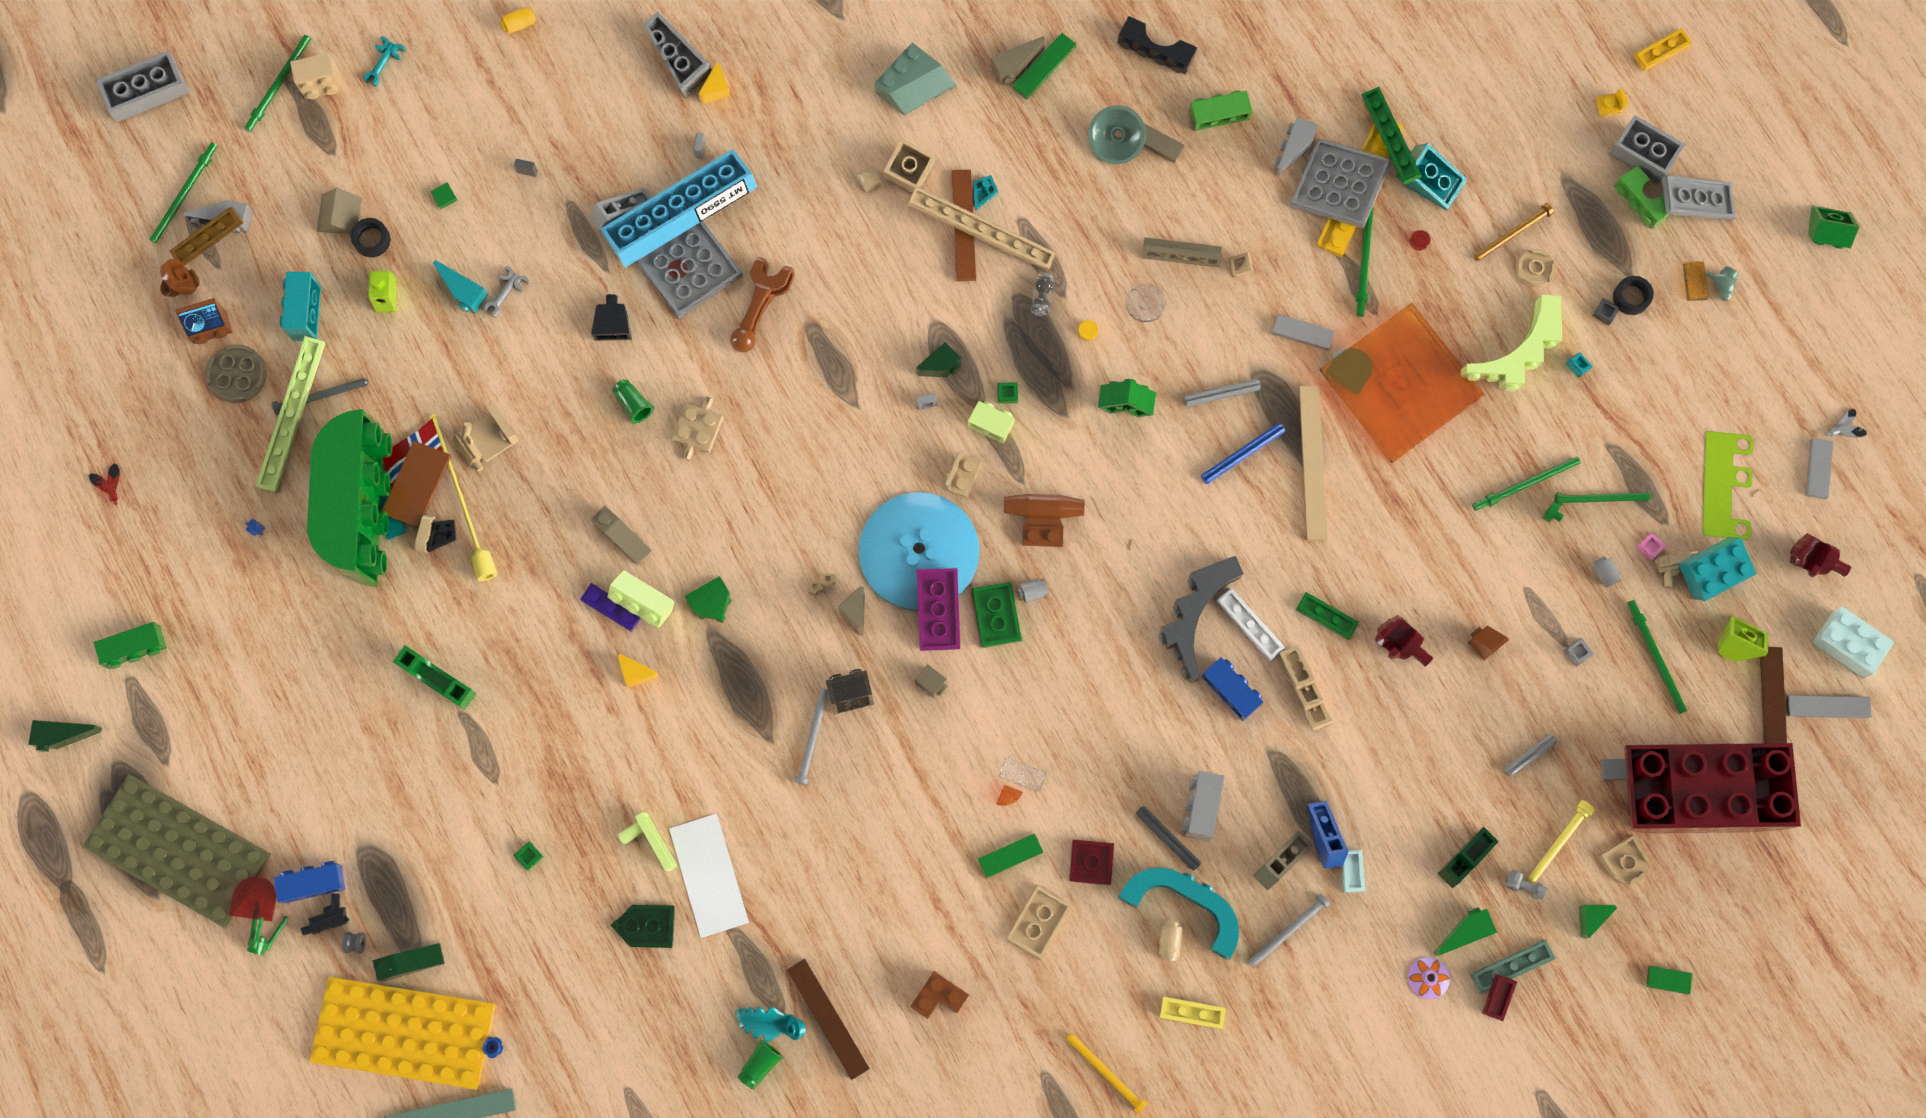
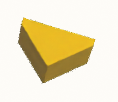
(715, 86)
(634, 672)

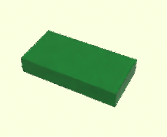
(1669, 980)

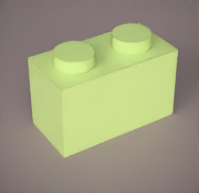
(991, 421)

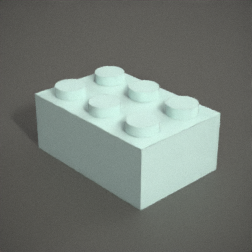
(1853, 642)

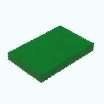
(996, 614)

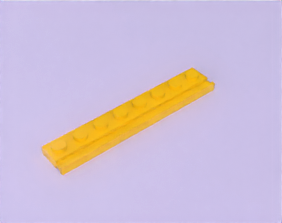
(1338, 234)

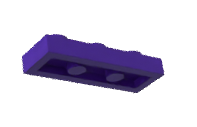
(598, 600)

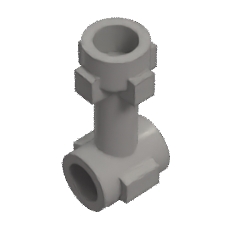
(1514, 881)

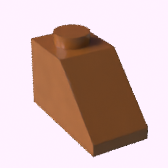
(1487, 641)

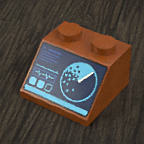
(204, 321)

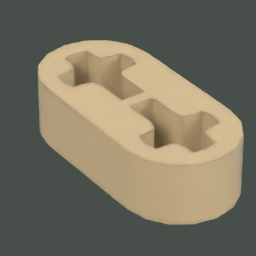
(424, 533)

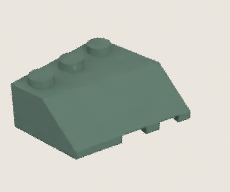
(913, 80)

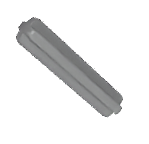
(1530, 755)

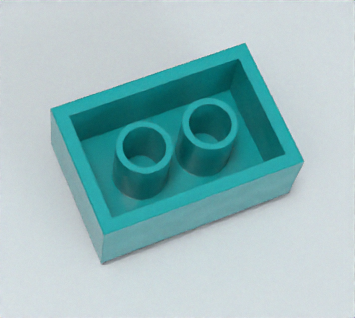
(300, 305)
(1717, 568)

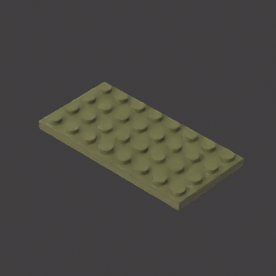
(175, 849)

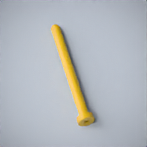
(1139, 1105)

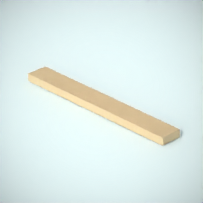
(981, 228)
(1313, 463)

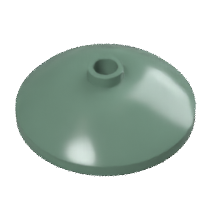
(1103, 134)

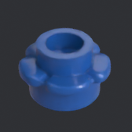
(254, 527)
(492, 1053)

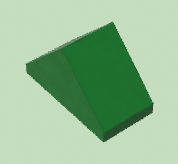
(1593, 917)

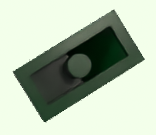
(940, 363)

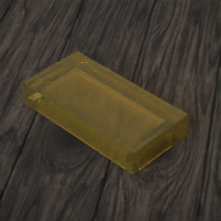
(1695, 281)

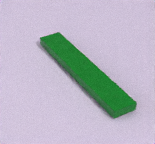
(1391, 135)

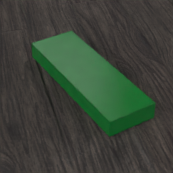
(1327, 616)
(1010, 855)

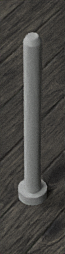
(802, 778)
(1322, 901)

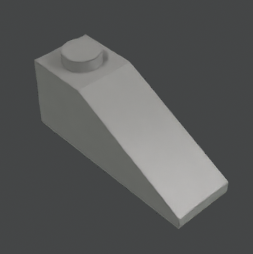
(613, 208)

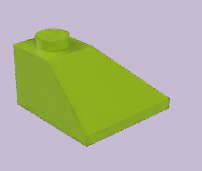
(1742, 641)

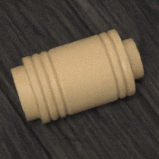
(1170, 941)

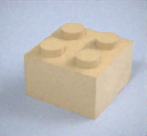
(316, 76)
(908, 166)

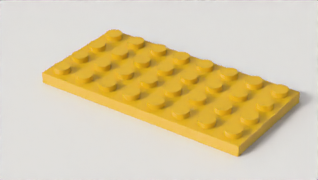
(402, 1033)

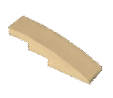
(1305, 688)

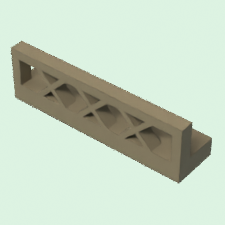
(1182, 252)

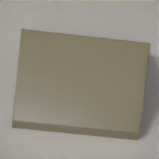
(338, 212)
(853, 610)

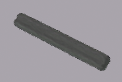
(1164, 834)

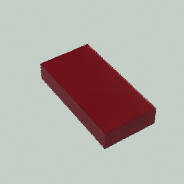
(1499, 997)

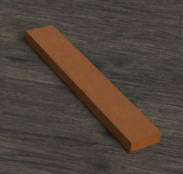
(963, 242)

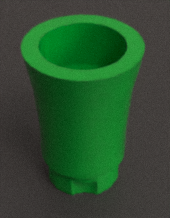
(632, 401)
(759, 1064)

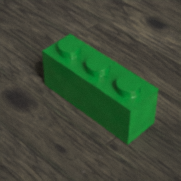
(130, 645)

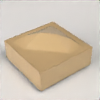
(868, 179)
(1241, 264)

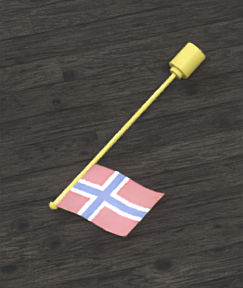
(432, 437)

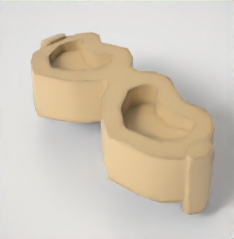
(817, 587)

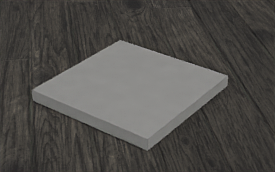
(1340, 183)
(707, 274)

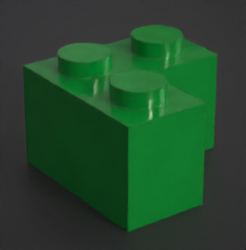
(1127, 397)

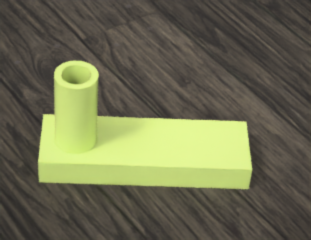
(646, 826)

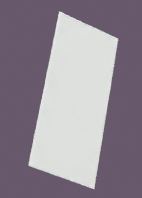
(708, 875)

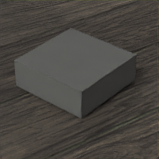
(525, 167)
(1606, 311)

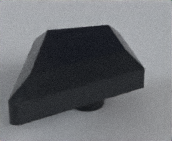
(442, 534)

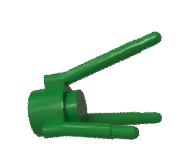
(257, 944)

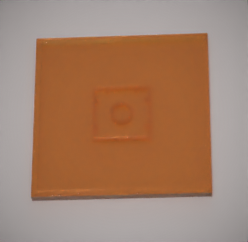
(1401, 382)

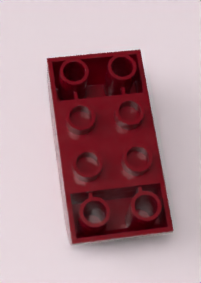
(1712, 788)

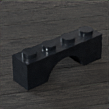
(1176, 56)

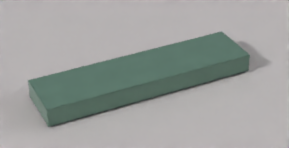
(1513, 965)

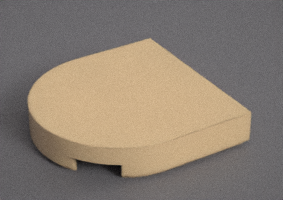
(1626, 861)

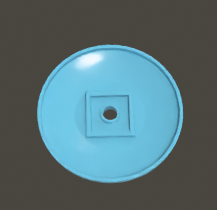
(910, 520)

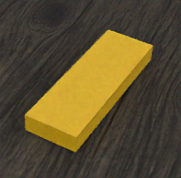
(1662, 49)

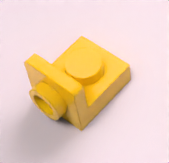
(1612, 103)

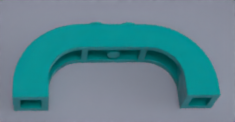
(1202, 895)

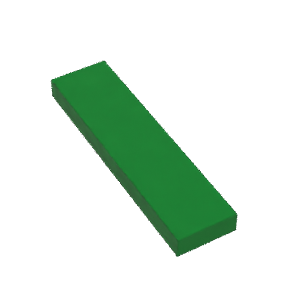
(1044, 66)

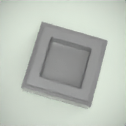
(699, 145)
(926, 401)
(1578, 652)

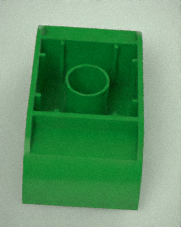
(347, 495)

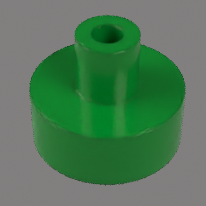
(1552, 512)

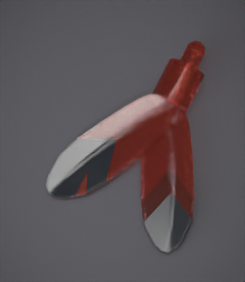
(109, 486)

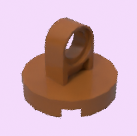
(178, 279)

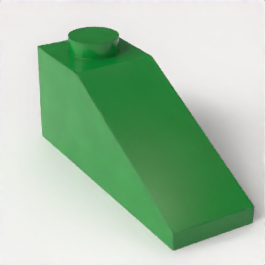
(1468, 930)

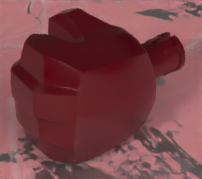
(1817, 557)
(1402, 640)

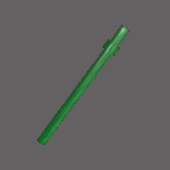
(258, 113)
(203, 161)
(1362, 295)
(1493, 498)
(1639, 619)

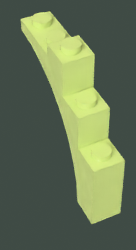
(1543, 333)

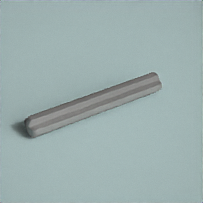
(1222, 392)

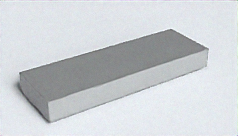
(1303, 332)
(1819, 468)

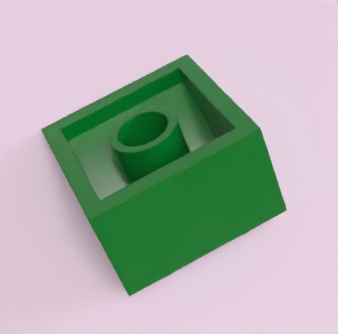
(1832, 227)

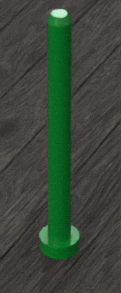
(1559, 498)

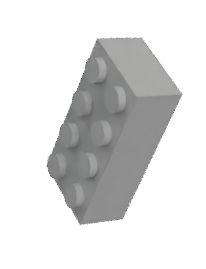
(142, 86)

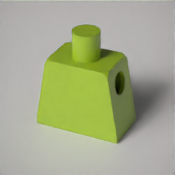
(383, 286)

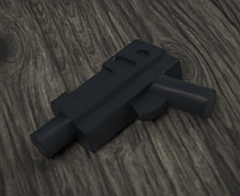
(331, 918)

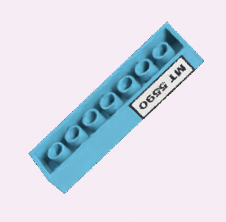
(679, 208)

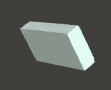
(1353, 872)

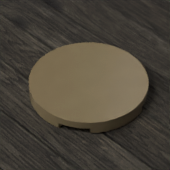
(236, 374)

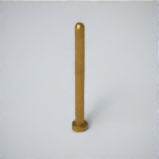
(1546, 210)

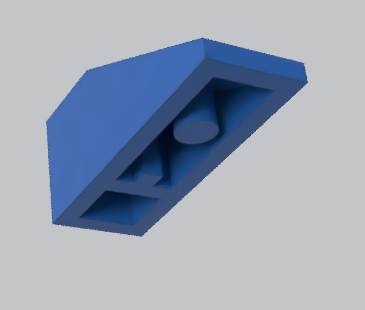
(1327, 835)

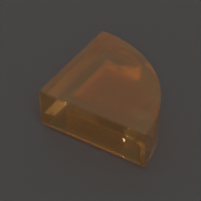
(1008, 796)

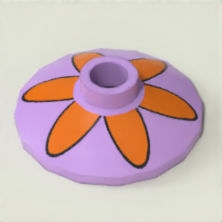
(1418, 978)

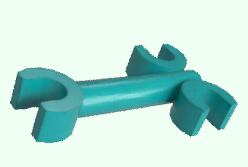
(387, 49)

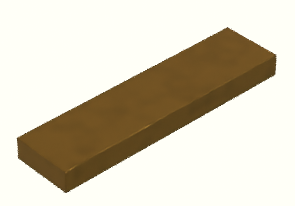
(207, 236)

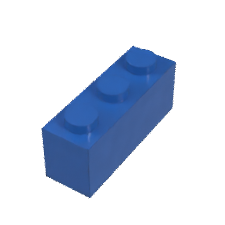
(1232, 688)
(309, 882)

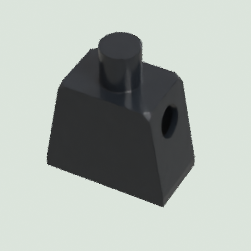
(611, 321)

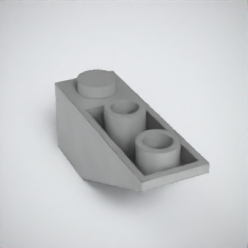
(1299, 143)
(205, 214)

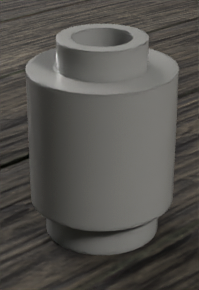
(1606, 571)
(1032, 590)

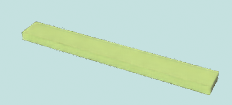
(290, 414)

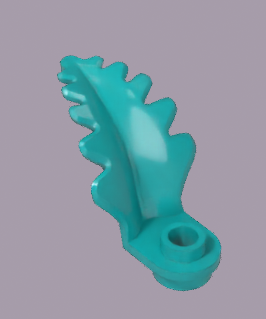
(770, 1023)

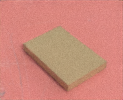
(1039, 922)

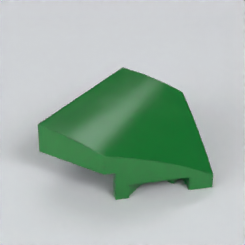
(710, 600)

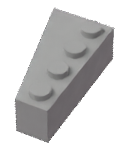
(680, 57)

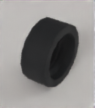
(363, 225)
(1640, 283)

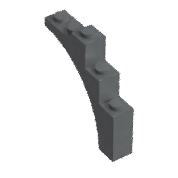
(1181, 633)

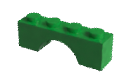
(434, 677)

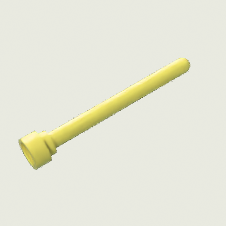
(1583, 811)

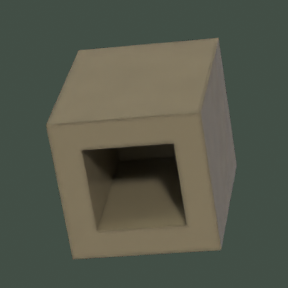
(931, 681)

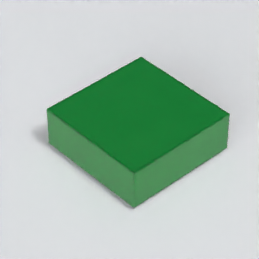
(444, 195)
(1007, 393)
(528, 856)

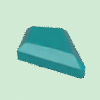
(984, 191)

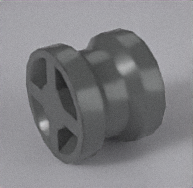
(354, 942)

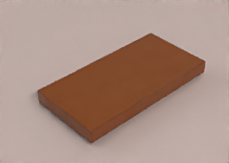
(416, 484)

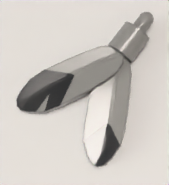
(1843, 427)

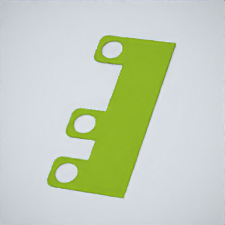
(1718, 483)

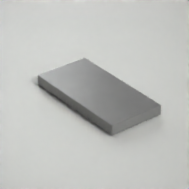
(1698, 198)

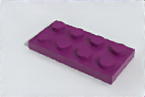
(938, 609)

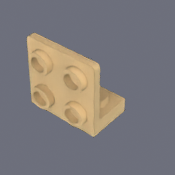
(492, 434)

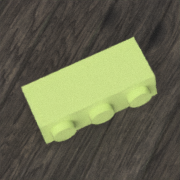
(640, 599)

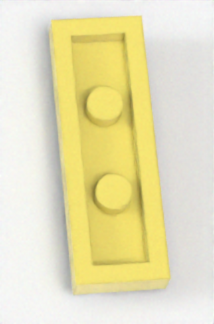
(1192, 1013)

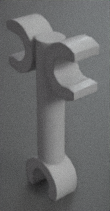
(512, 280)

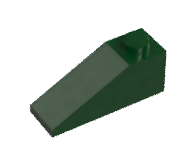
(55, 735)
(408, 962)

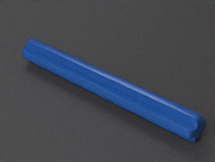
(1243, 453)

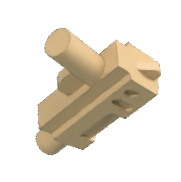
(465, 445)
(1669, 565)

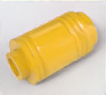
(518, 20)

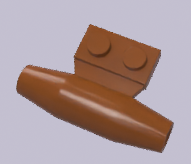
(1043, 516)

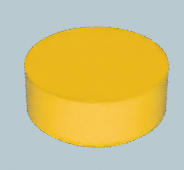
(1088, 330)

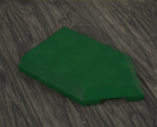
(647, 926)

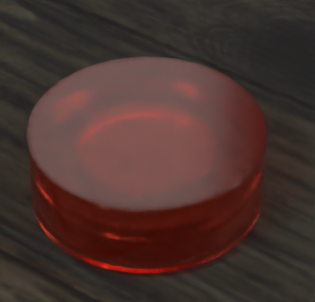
(1420, 240)
(676, 265)

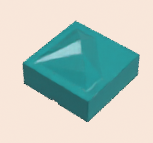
(1579, 365)

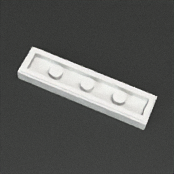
(1250, 624)

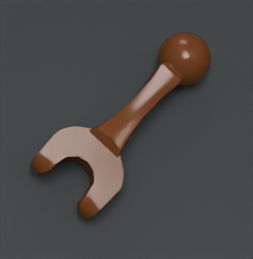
(765, 290)

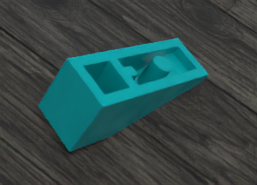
(466, 292)

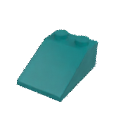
(1439, 178)

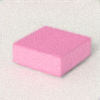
(1651, 546)

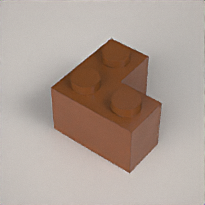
(938, 990)

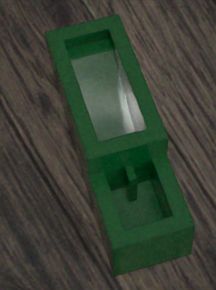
(1468, 857)

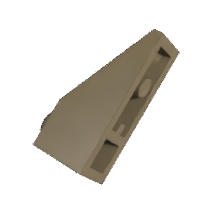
(1011, 63)
(620, 535)
(1282, 860)

